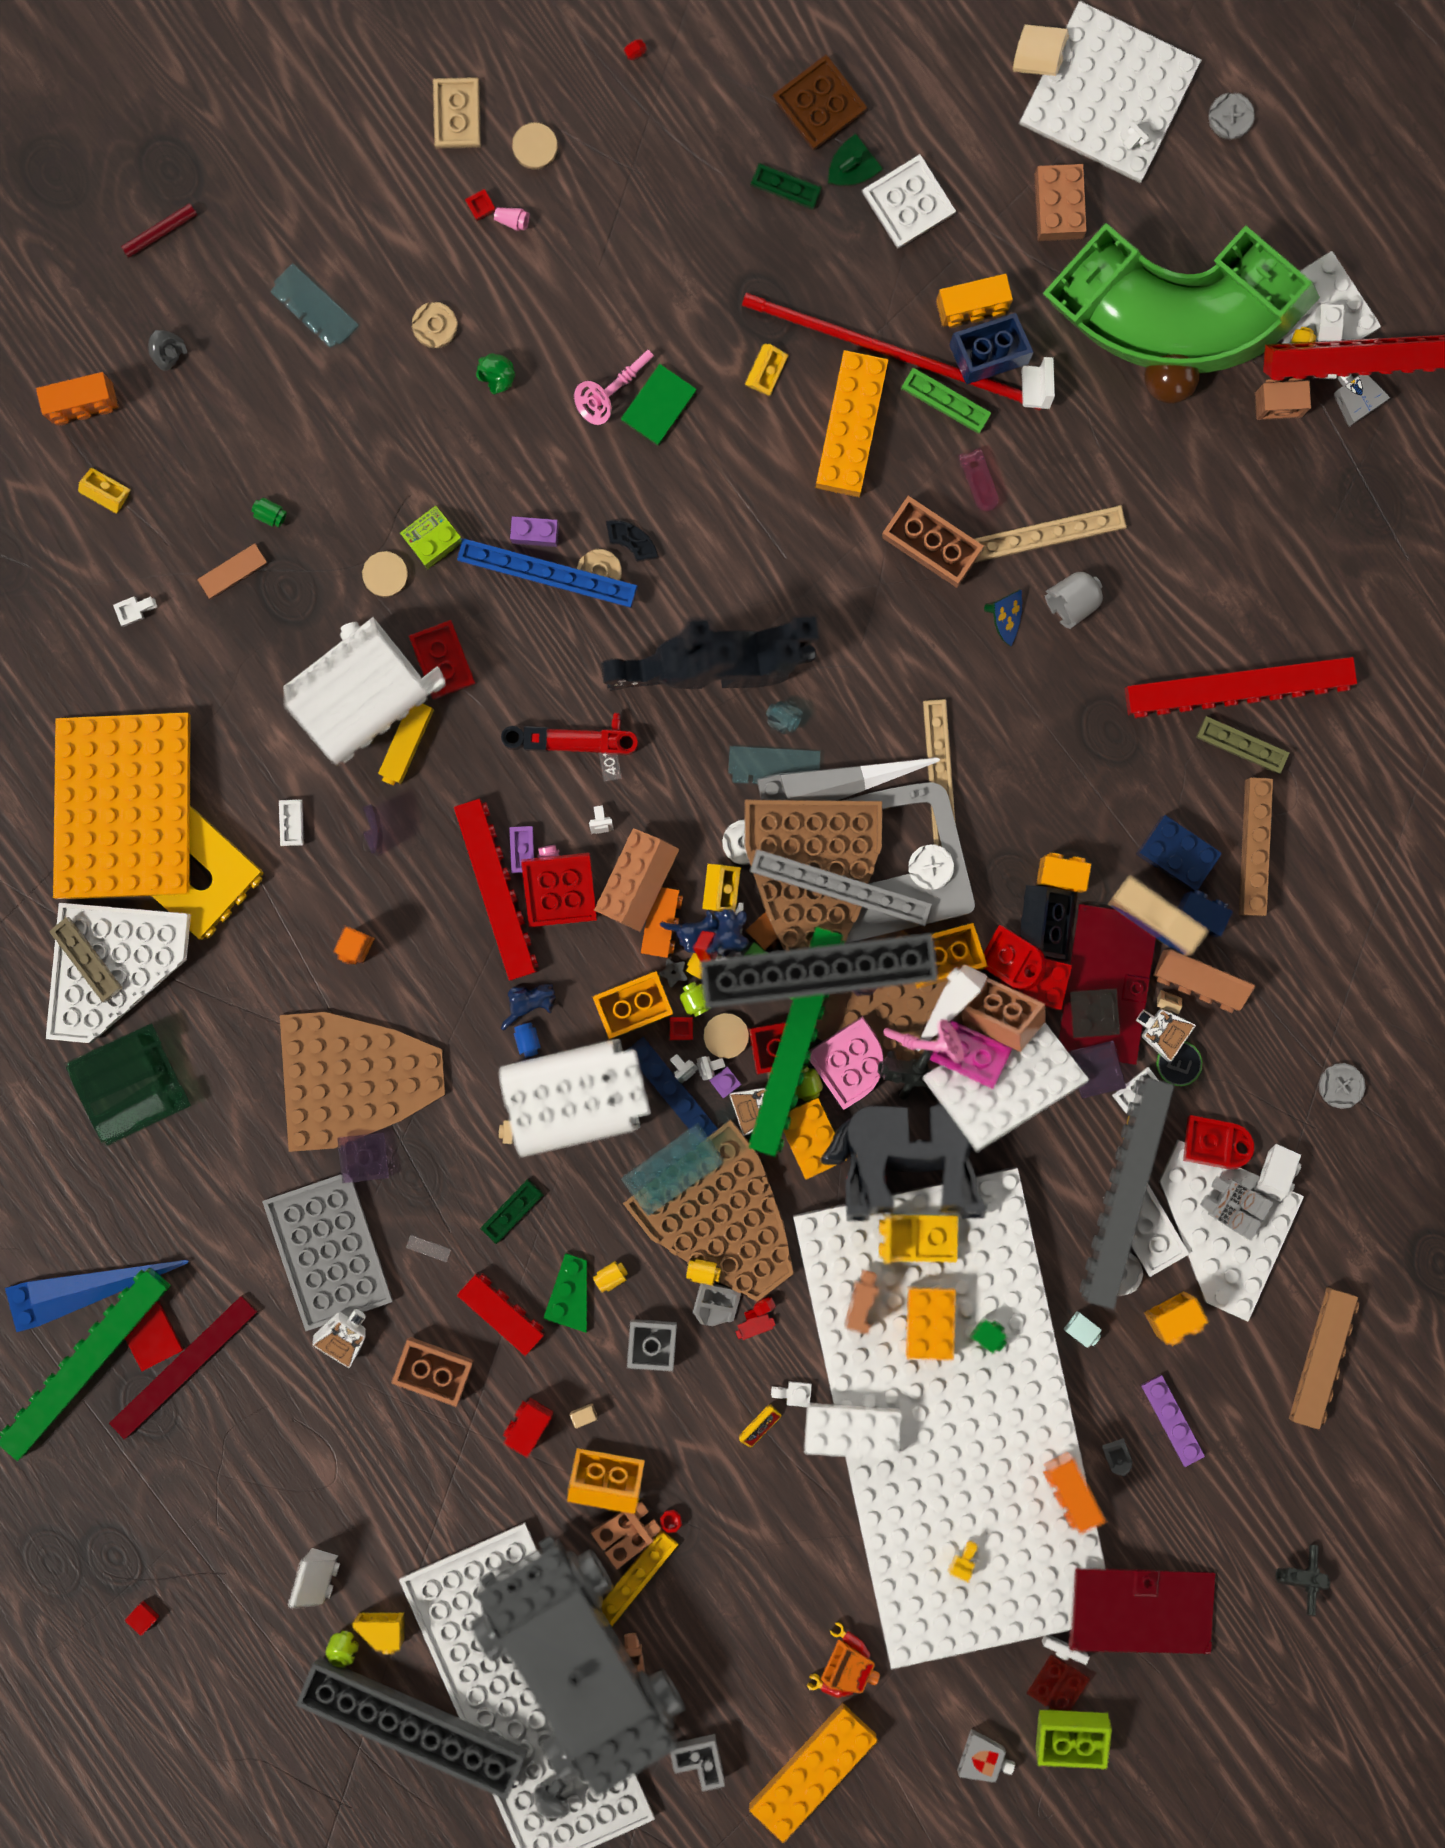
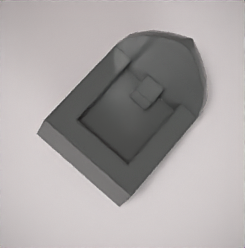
(1118, 1457)

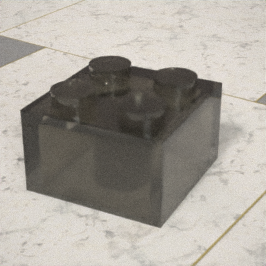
(1094, 1013)

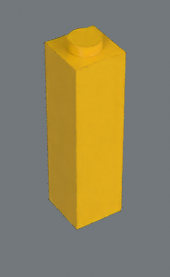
(405, 744)

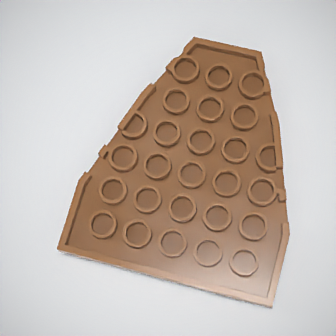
(820, 834)
(892, 1007)
(352, 1078)
(726, 1220)

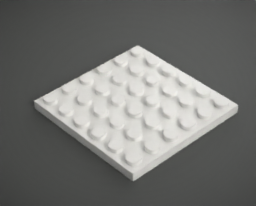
(1106, 84)

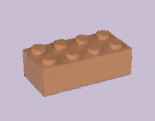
(932, 541)
(636, 879)

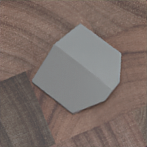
(716, 1304)

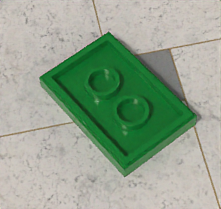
(658, 404)

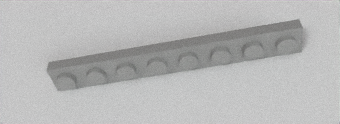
(840, 887)

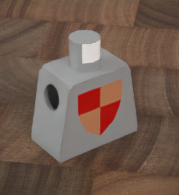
(983, 1759)

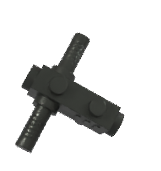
(904, 1071)
(1310, 1579)

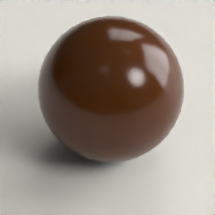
(1171, 382)

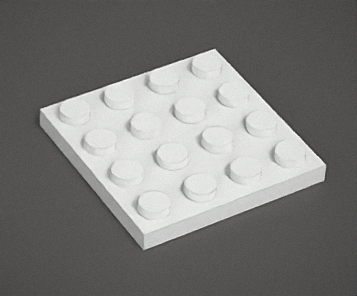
(1337, 289)

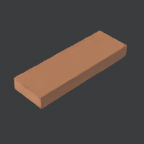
(232, 571)

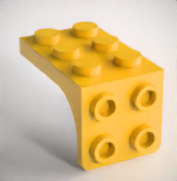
(918, 1238)

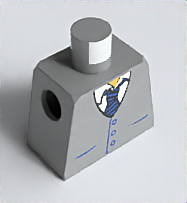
(1358, 397)

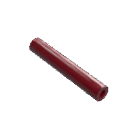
(159, 230)

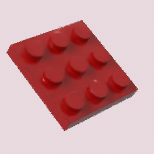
(559, 889)

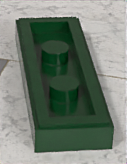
(786, 186)
(511, 1211)

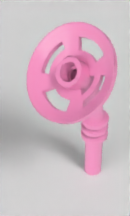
(602, 397)
(945, 1042)

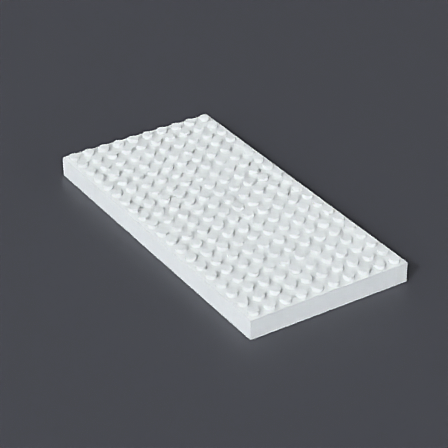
(967, 1429)

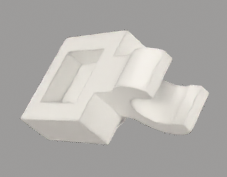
(131, 610)
(797, 1393)

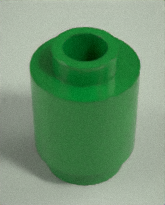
(269, 512)

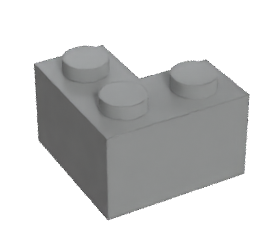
(703, 1755)

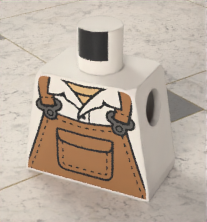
(1165, 1032)
(746, 1107)
(341, 1337)

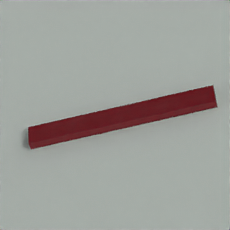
(183, 1367)

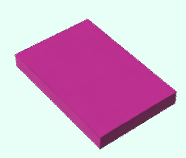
(982, 1056)

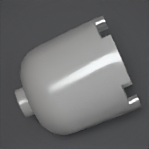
(1075, 598)

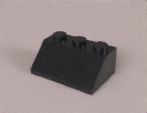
(1048, 919)

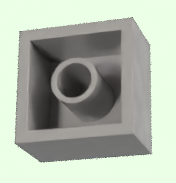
(651, 1345)

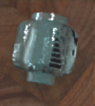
(783, 717)

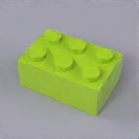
(1073, 1739)

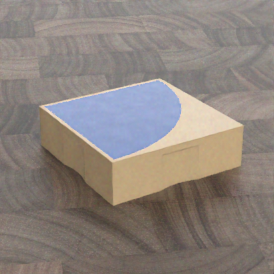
(1157, 917)

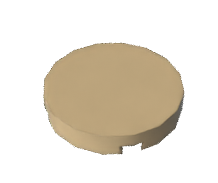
(534, 145)
(434, 325)
(601, 563)
(385, 574)
(726, 1035)

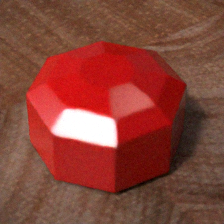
(635, 49)
(764, 1306)
(670, 1521)

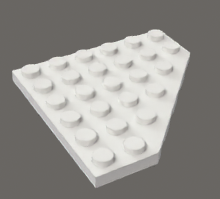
(135, 947)
(1224, 1262)

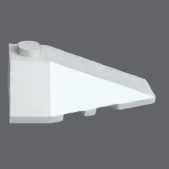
(958, 992)

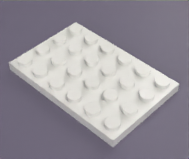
(1025, 1087)

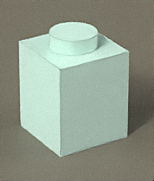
(1083, 1330)

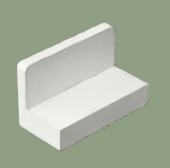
(1038, 385)

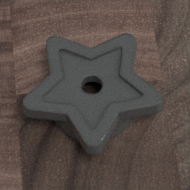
(670, 966)

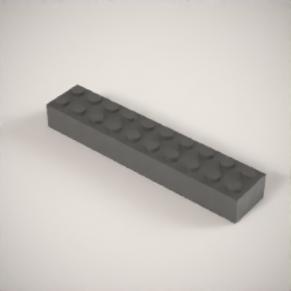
(818, 970)
(1126, 1192)
(412, 1727)

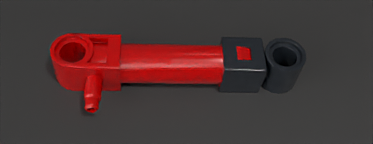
(546, 739)

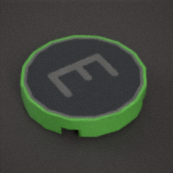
(1183, 1068)

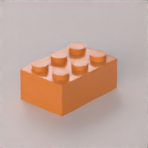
(77, 398)
(1072, 1493)

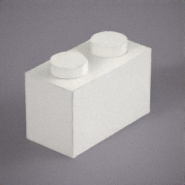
(1278, 1173)

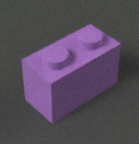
(534, 531)

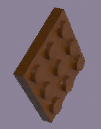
(819, 102)

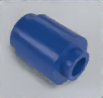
(527, 1040)

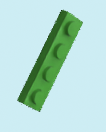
(946, 400)

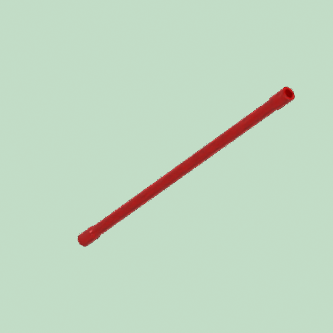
(761, 305)

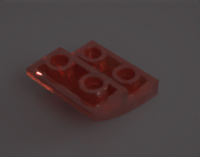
(1058, 1685)

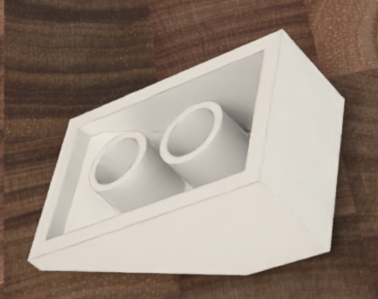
(314, 1579)

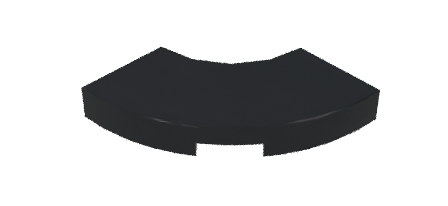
(633, 538)

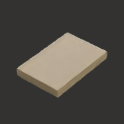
(456, 112)

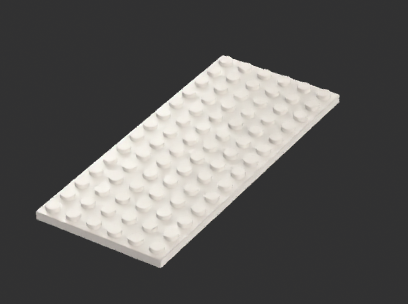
(500, 1702)

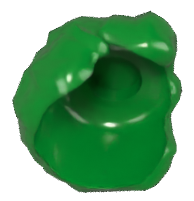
(496, 371)

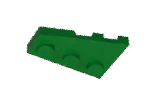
(569, 1295)

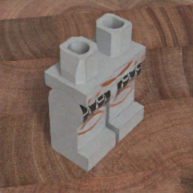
(1229, 1203)

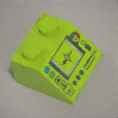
(431, 537)

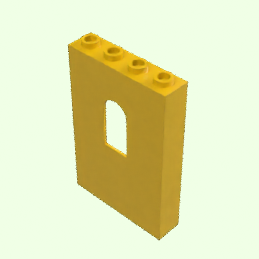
(231, 879)

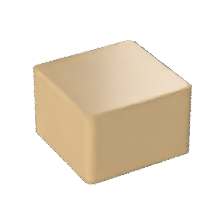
(583, 1415)

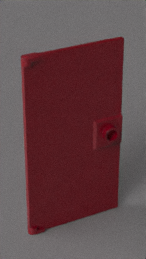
(1110, 955)
(1142, 1611)

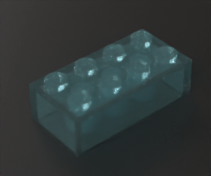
(672, 1169)

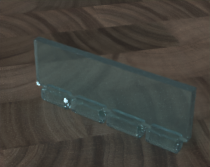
(320, 309)
(768, 761)

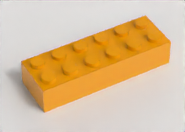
(851, 423)
(812, 1772)

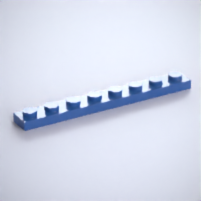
(547, 573)

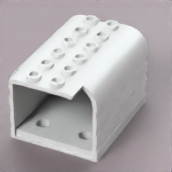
(357, 691)
(570, 1096)

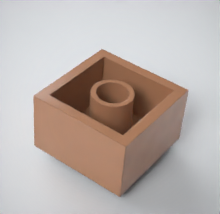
(1282, 399)

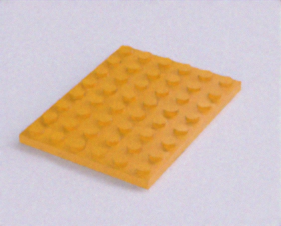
(122, 806)

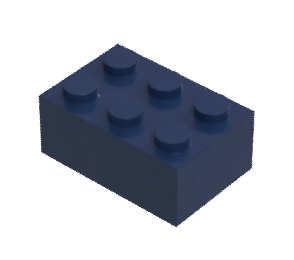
(991, 348)
(1178, 853)

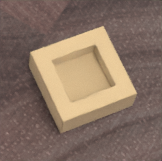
(1169, 1002)
(505, 1132)

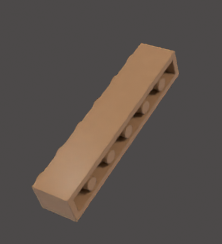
(1255, 847)
(1323, 1358)

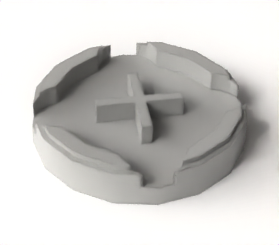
(1231, 116)
(1341, 1085)

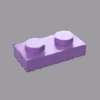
(521, 846)

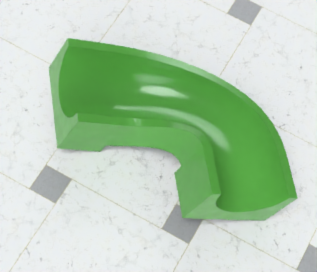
(1208, 316)

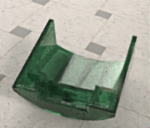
(126, 1085)

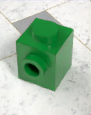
(989, 1335)

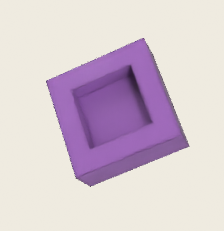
(725, 1082)

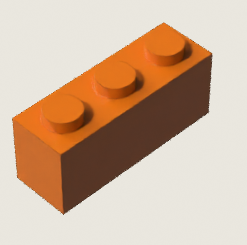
(657, 939)
(353, 946)

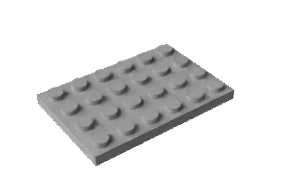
(327, 1251)

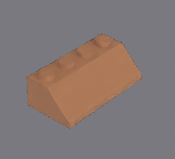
(1202, 980)

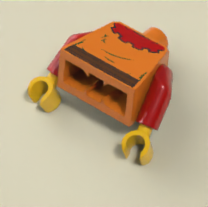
(847, 1668)

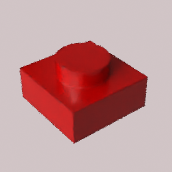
(480, 205)
(681, 1028)

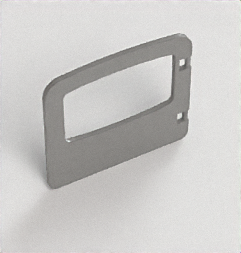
(947, 902)

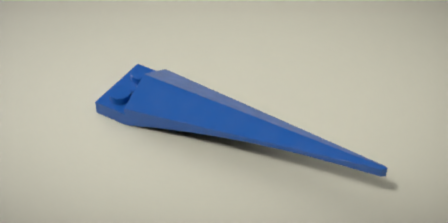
(48, 1299)

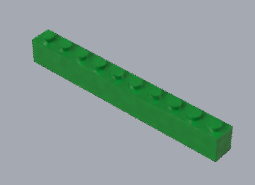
(789, 1062)
(83, 1364)

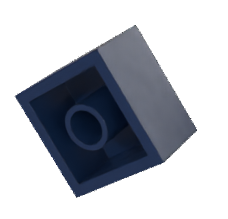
(1208, 914)

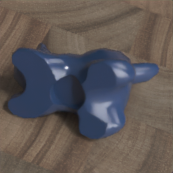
(690, 932)
(728, 933)
(524, 1001)

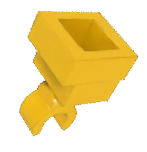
(962, 1566)

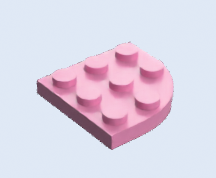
(849, 1062)

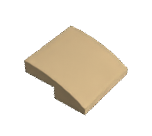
(1040, 50)

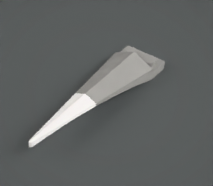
(834, 783)

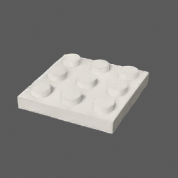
(909, 201)

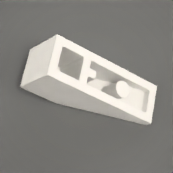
(1329, 325)

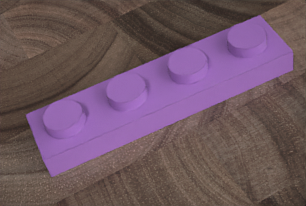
(1172, 1420)

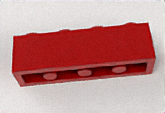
(501, 1314)

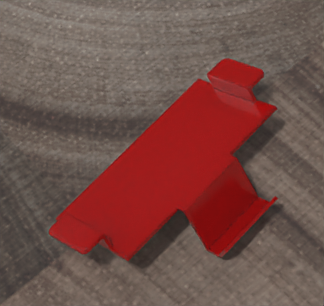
(754, 1325)

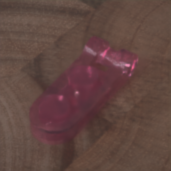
(979, 480)

